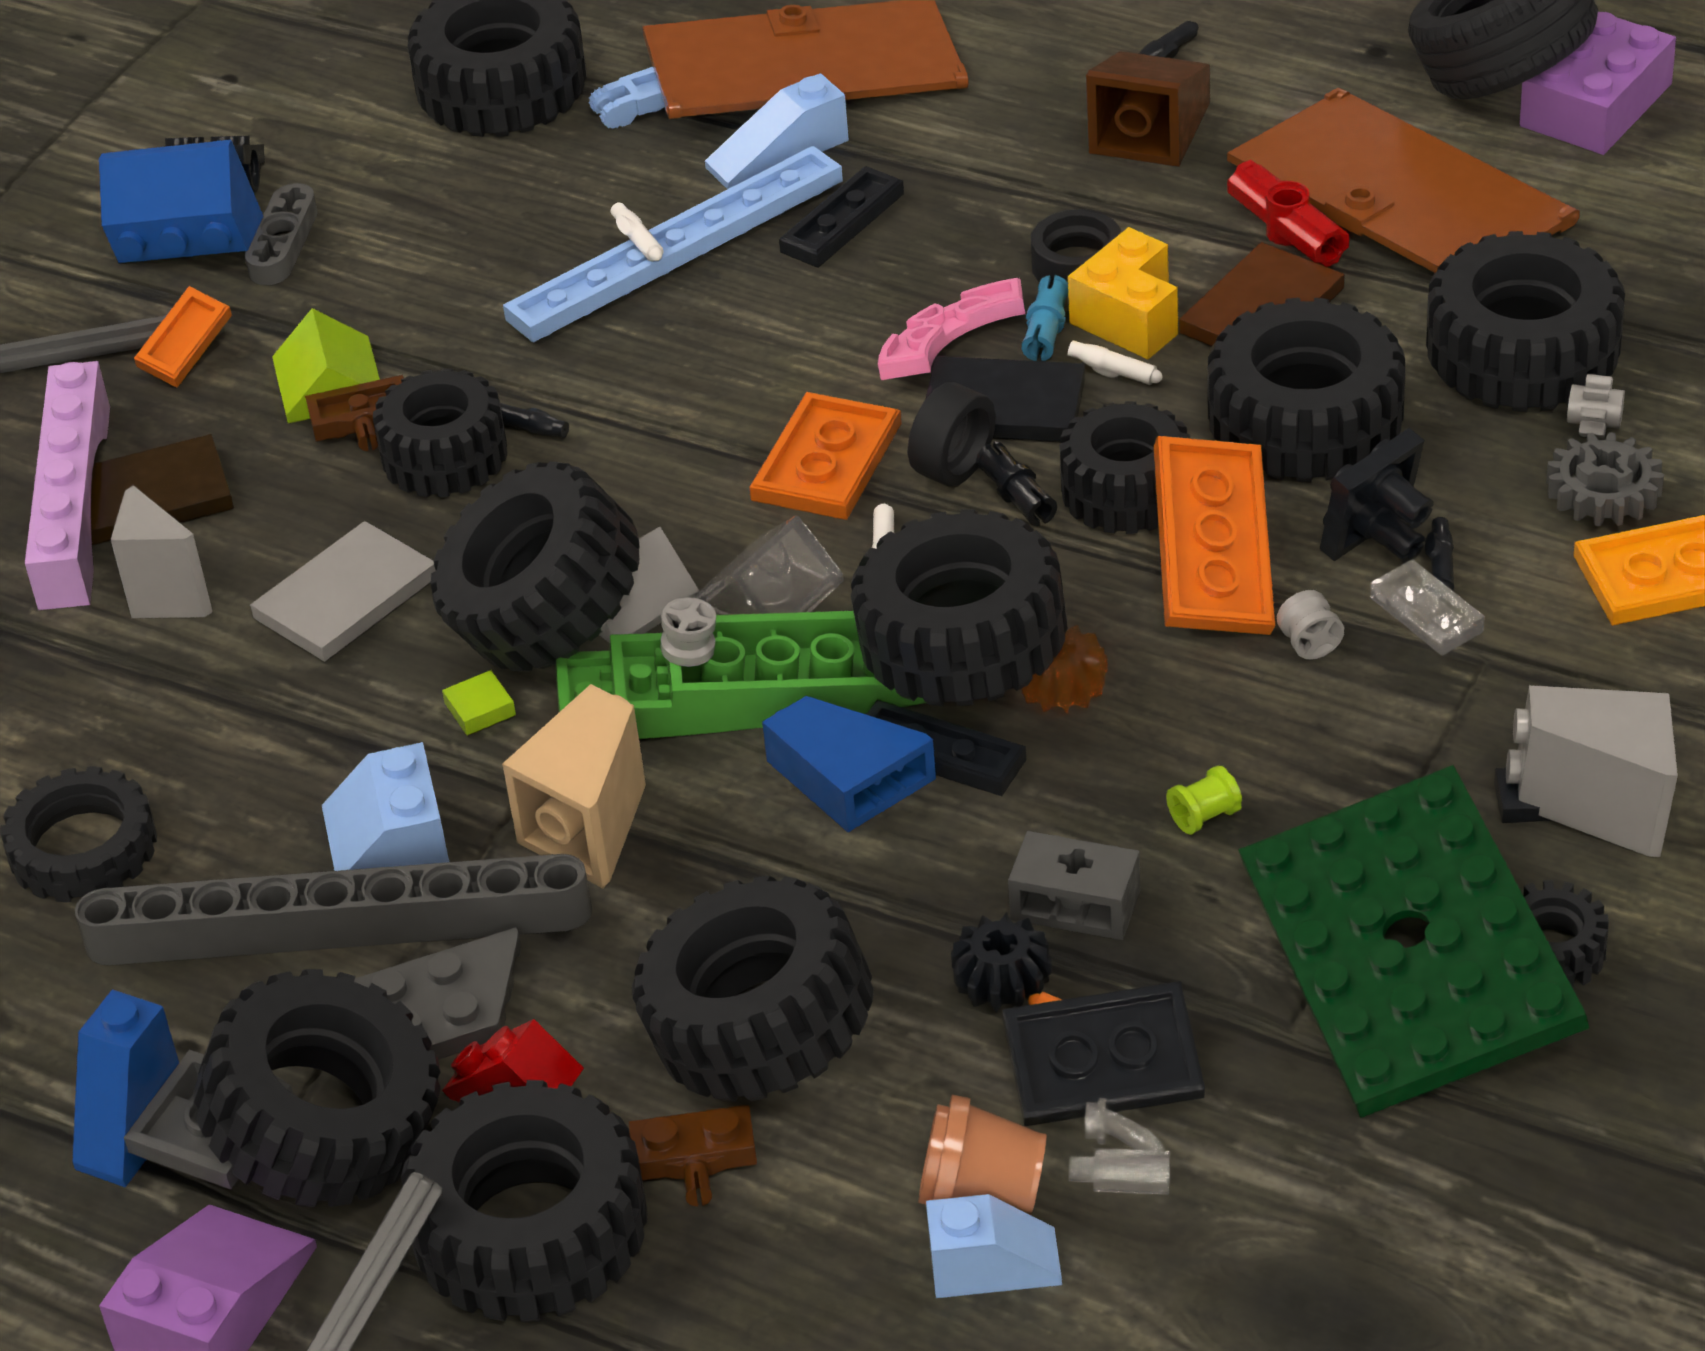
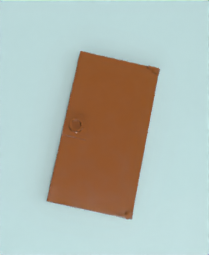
(750, 58)
(1399, 181)

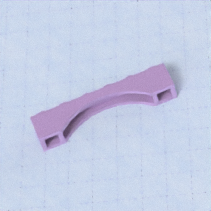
(60, 519)

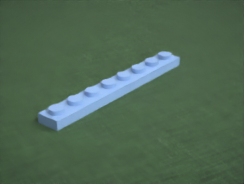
(682, 239)

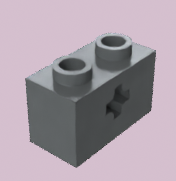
(1074, 885)

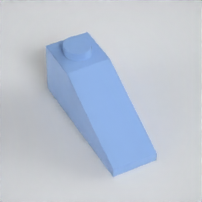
(787, 124)

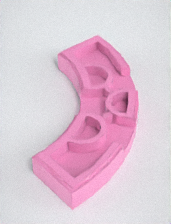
(937, 326)

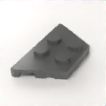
(455, 991)

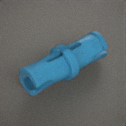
(1045, 318)

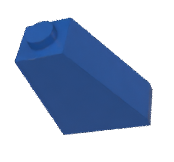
(847, 759)
(120, 1068)

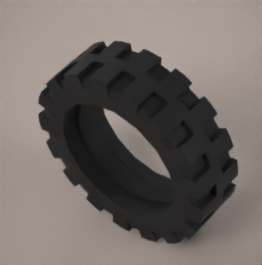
(73, 795)

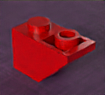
(512, 1057)

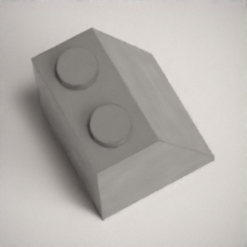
(1597, 762)

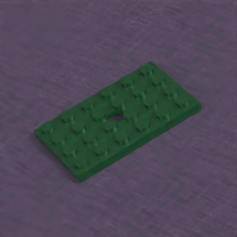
(1424, 1012)

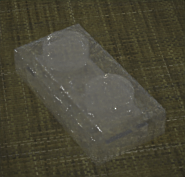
(1427, 607)

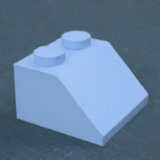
(386, 813)

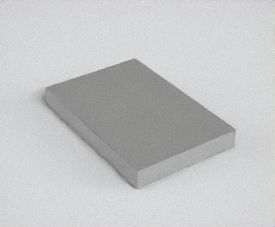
(344, 590)

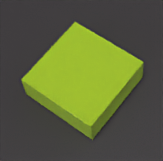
(479, 702)

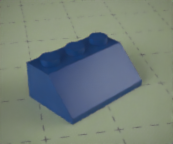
(177, 202)

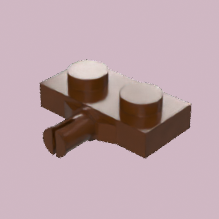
(348, 411)
(694, 1146)

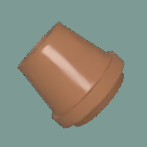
(981, 1155)

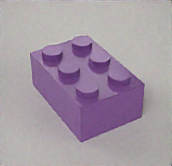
(1601, 85)

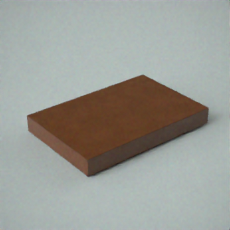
(1259, 278)

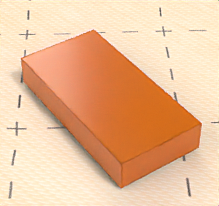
(183, 336)

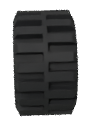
(440, 432)
(1111, 465)

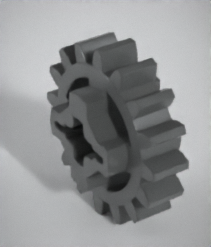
(1604, 479)

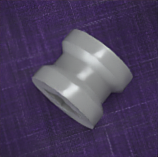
(1310, 624)
(688, 631)

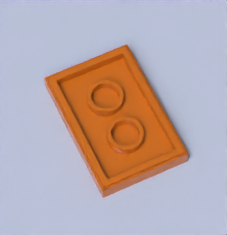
(826, 455)

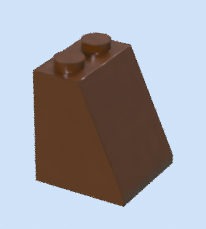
(1146, 107)

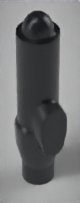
(1168, 44)
(534, 421)
(1439, 549)

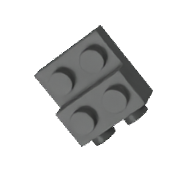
(170, 1132)

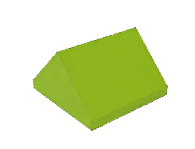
(319, 359)

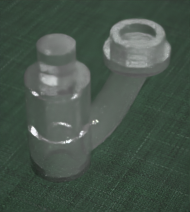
(1121, 1170)

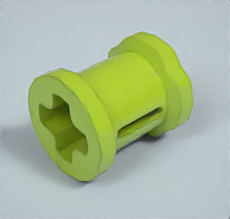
(1204, 799)

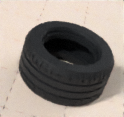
(1495, 44)

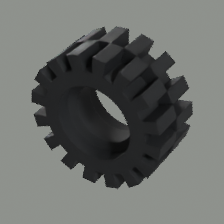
(1579, 918)

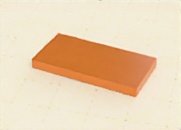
(1213, 536)

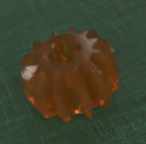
(1072, 676)

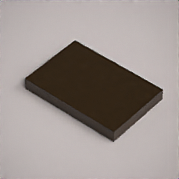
(178, 477)

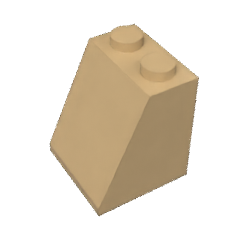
(579, 783)

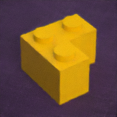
(1126, 294)

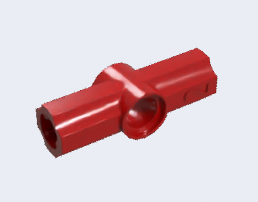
(1288, 213)

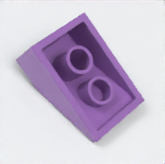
(204, 1285)

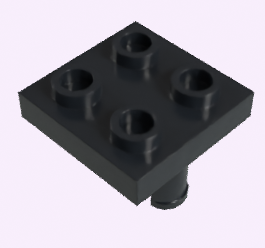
(1376, 498)

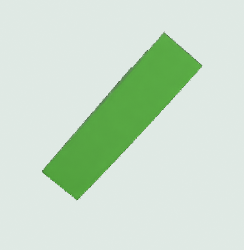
(755, 671)

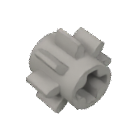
(1595, 406)

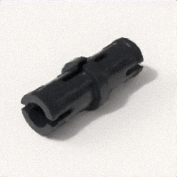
(1016, 483)

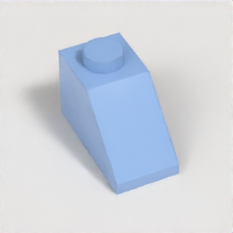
(989, 1247)

